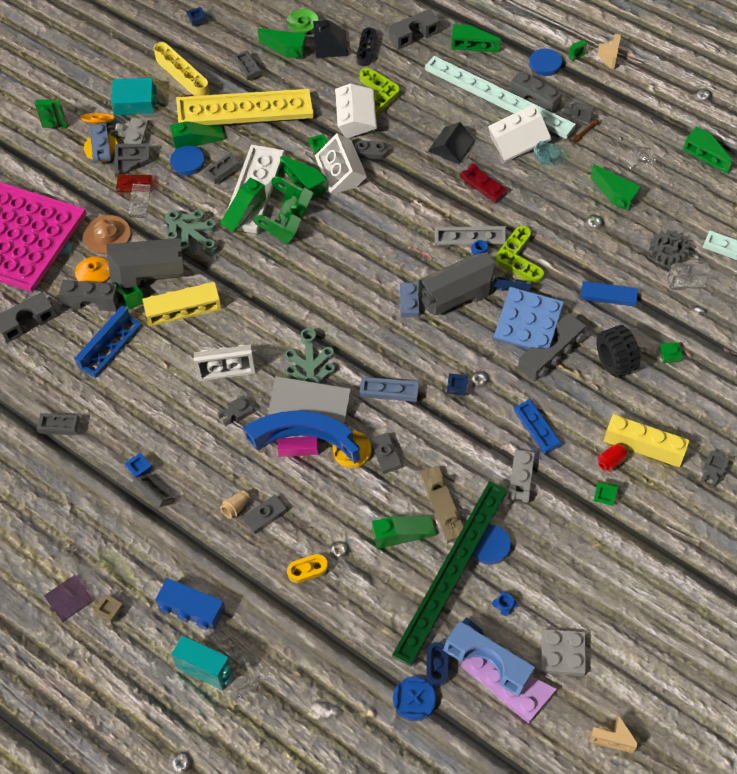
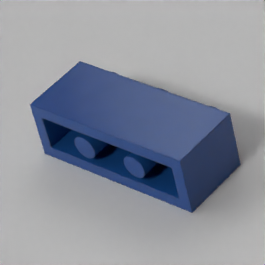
(190, 604)

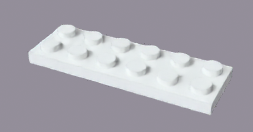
(262, 165)

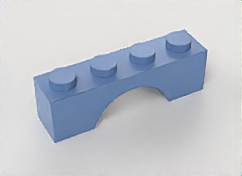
(467, 643)

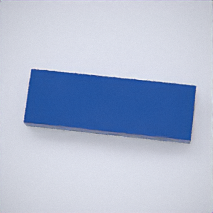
(609, 293)
(537, 426)

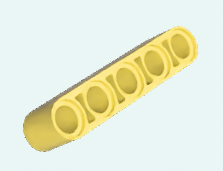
(181, 70)

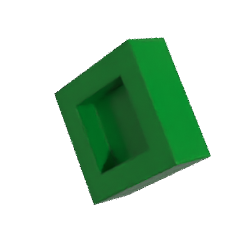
(577, 50)
(317, 143)
(670, 352)
(605, 493)

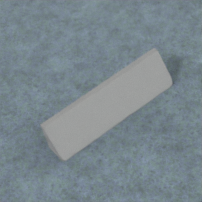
(469, 235)

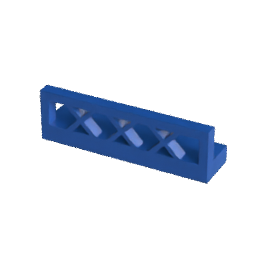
(103, 338)

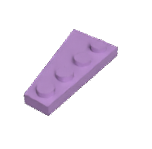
(531, 698)

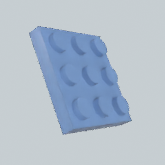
(528, 319)

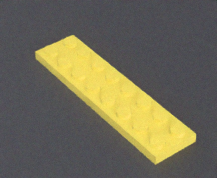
(245, 107)

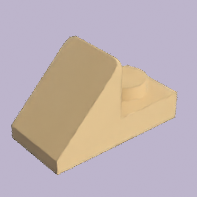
(608, 53)
(619, 739)

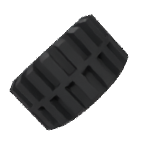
(618, 350)

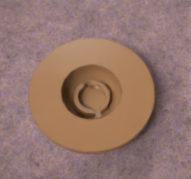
(105, 230)

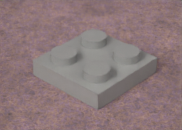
(563, 652)

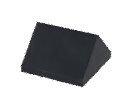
(452, 143)

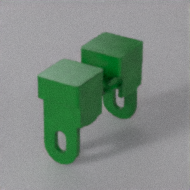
(293, 203)

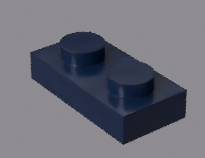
(505, 283)

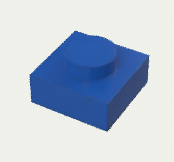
(138, 465)

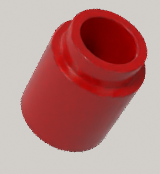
(612, 457)

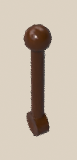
(577, 137)

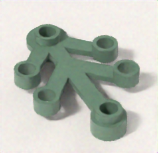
(175, 218)
(309, 365)

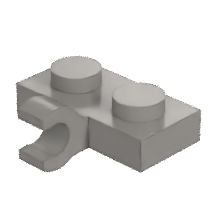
(134, 133)

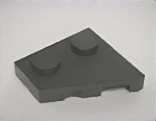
(130, 157)

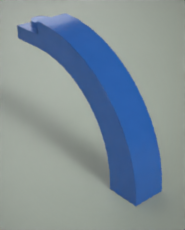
(302, 424)

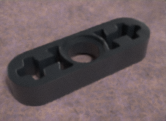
(366, 51)

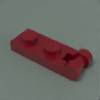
(483, 183)

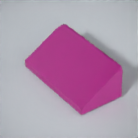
(297, 446)

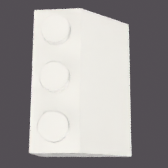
(355, 110)
(519, 132)
(340, 164)
(224, 362)

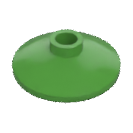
(301, 20)

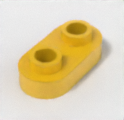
(307, 569)

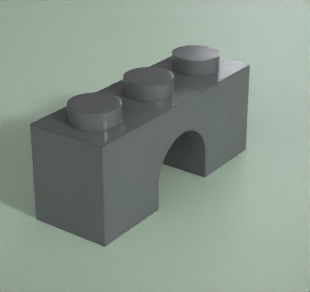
(424, 23)
(545, 95)
(102, 294)
(33, 308)

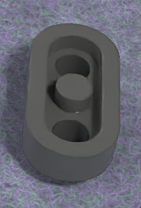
(371, 149)

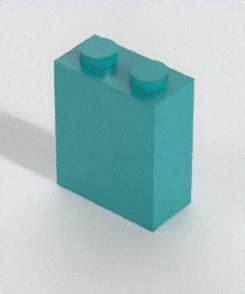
(133, 96)
(202, 663)

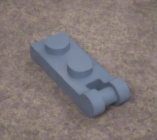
(100, 142)

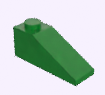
(473, 39)
(284, 42)
(195, 134)
(706, 148)
(304, 176)
(617, 189)
(244, 204)
(401, 529)

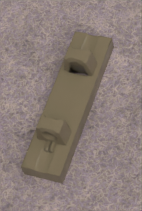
(442, 503)

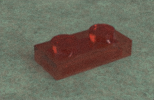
(125, 182)

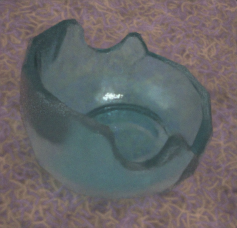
(546, 153)

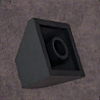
(329, 39)

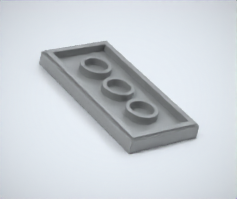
(309, 396)

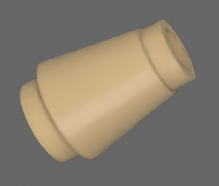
(234, 504)

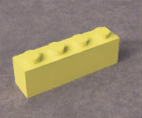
(181, 304)
(646, 440)

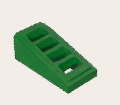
(131, 296)

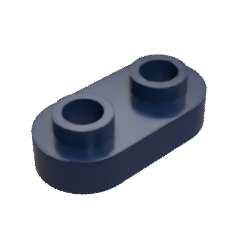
(437, 665)

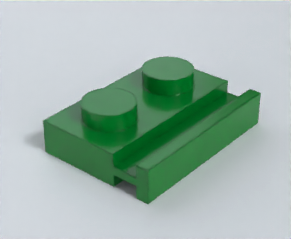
(50, 113)

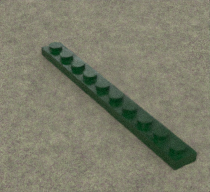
(449, 574)

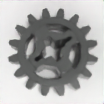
(669, 247)

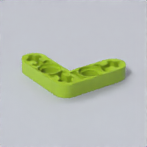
(367, 75)
(512, 255)

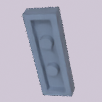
(389, 389)

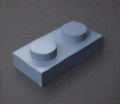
(409, 300)

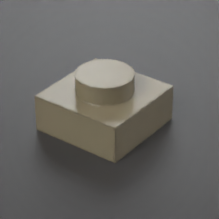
(108, 608)

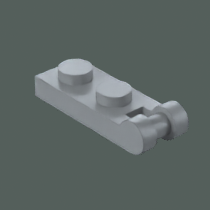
(521, 475)

